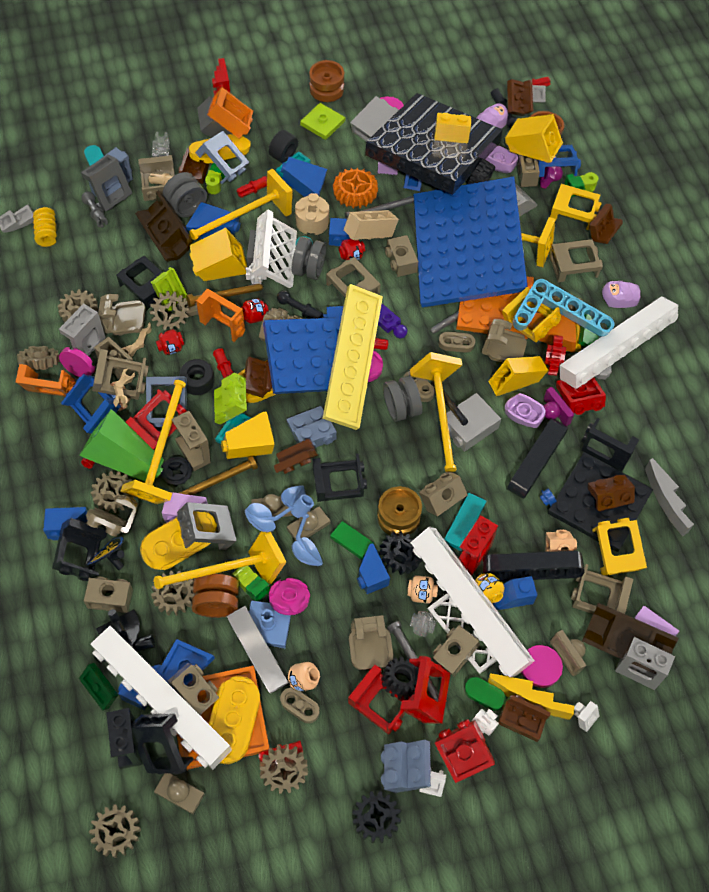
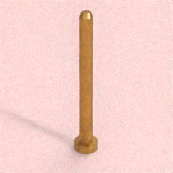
(191, 300)
(251, 463)

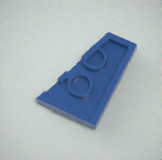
(179, 656)

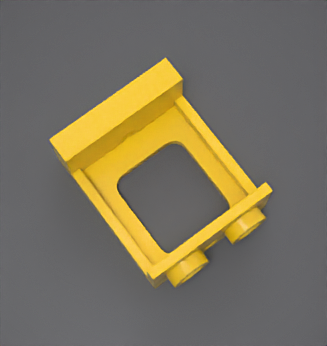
(562, 200)
(552, 317)
(620, 563)

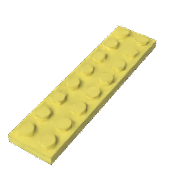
(352, 357)

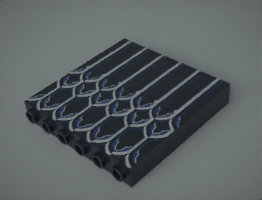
(409, 145)

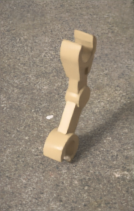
(131, 349)
(118, 386)

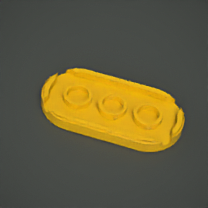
(242, 144)
(165, 546)
(235, 715)

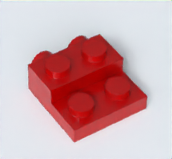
(221, 77)
(584, 398)
(464, 750)

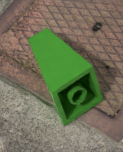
(119, 448)

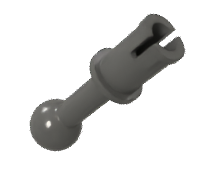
(96, 212)

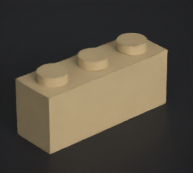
(370, 224)

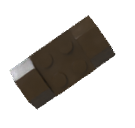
(165, 229)
(614, 633)

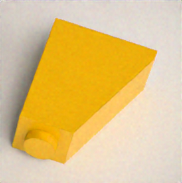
(517, 373)
(249, 438)

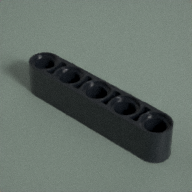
(537, 458)
(536, 564)

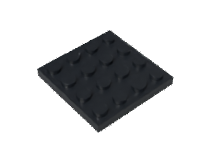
(578, 506)

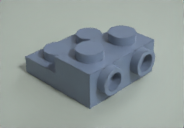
(312, 426)
(406, 766)

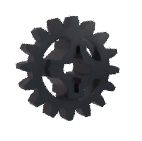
(400, 553)
(387, 814)

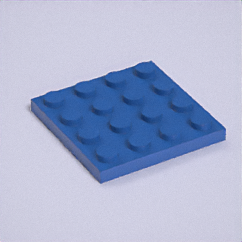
(300, 353)

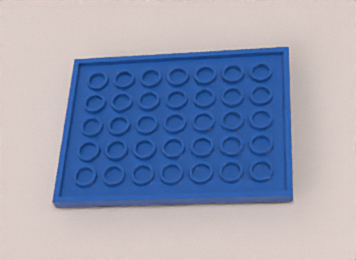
(469, 243)

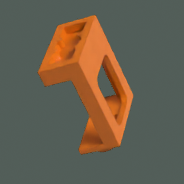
(209, 306)
(29, 380)

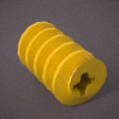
(44, 226)

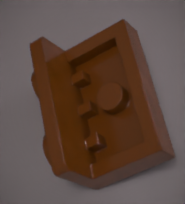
(520, 97)
(197, 169)
(604, 225)
(257, 377)
(295, 455)
(612, 492)
(523, 717)

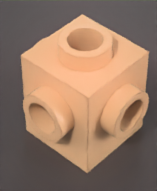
(560, 541)

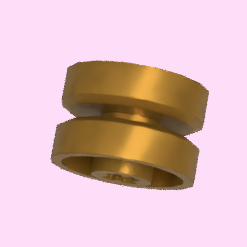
(399, 511)

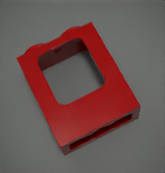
(144, 428)
(477, 544)
(365, 693)
(423, 706)

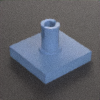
(270, 623)

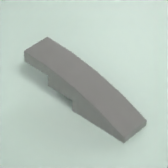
(664, 490)
(257, 649)

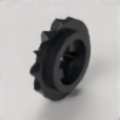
(174, 464)

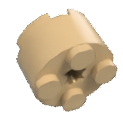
(312, 214)

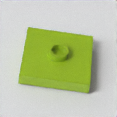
(322, 121)

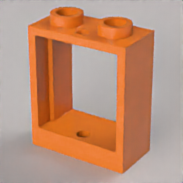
(230, 113)

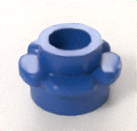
(547, 497)

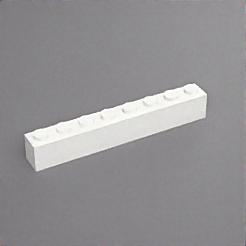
(618, 342)
(472, 602)
(161, 697)

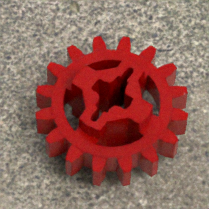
(555, 355)

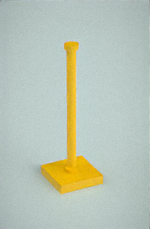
(277, 192)
(544, 241)
(438, 368)
(146, 490)
(263, 554)

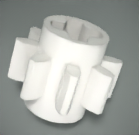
(253, 278)
(486, 721)

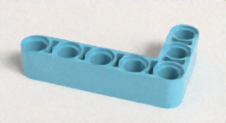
(565, 300)

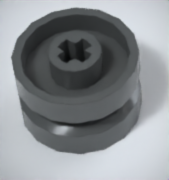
(184, 194)
(308, 258)
(402, 398)

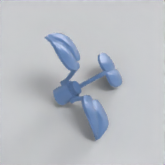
(299, 505)

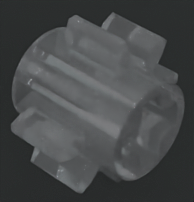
(423, 623)

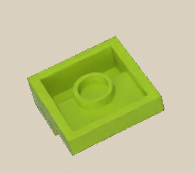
(230, 398)

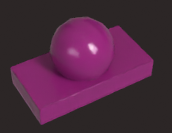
(551, 174)
(556, 407)

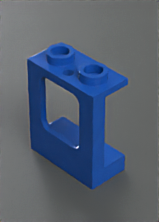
(571, 161)
(74, 397)

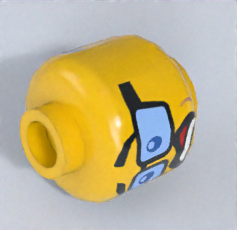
(491, 587)

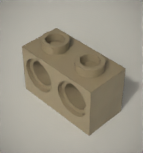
(190, 692)

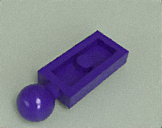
(389, 321)

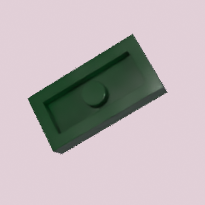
(98, 686)

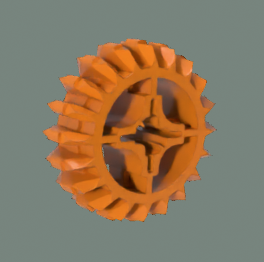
(365, 190)

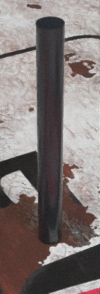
(452, 406)

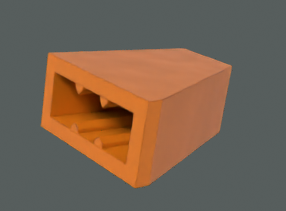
(565, 328)

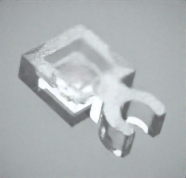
(161, 146)

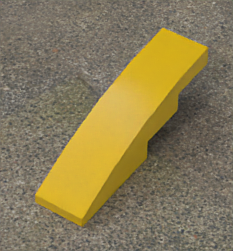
(523, 688)

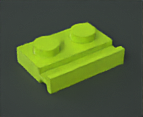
(169, 282)

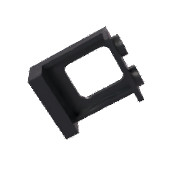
(143, 293)
(621, 454)
(322, 479)
(83, 535)
(157, 729)
(121, 738)

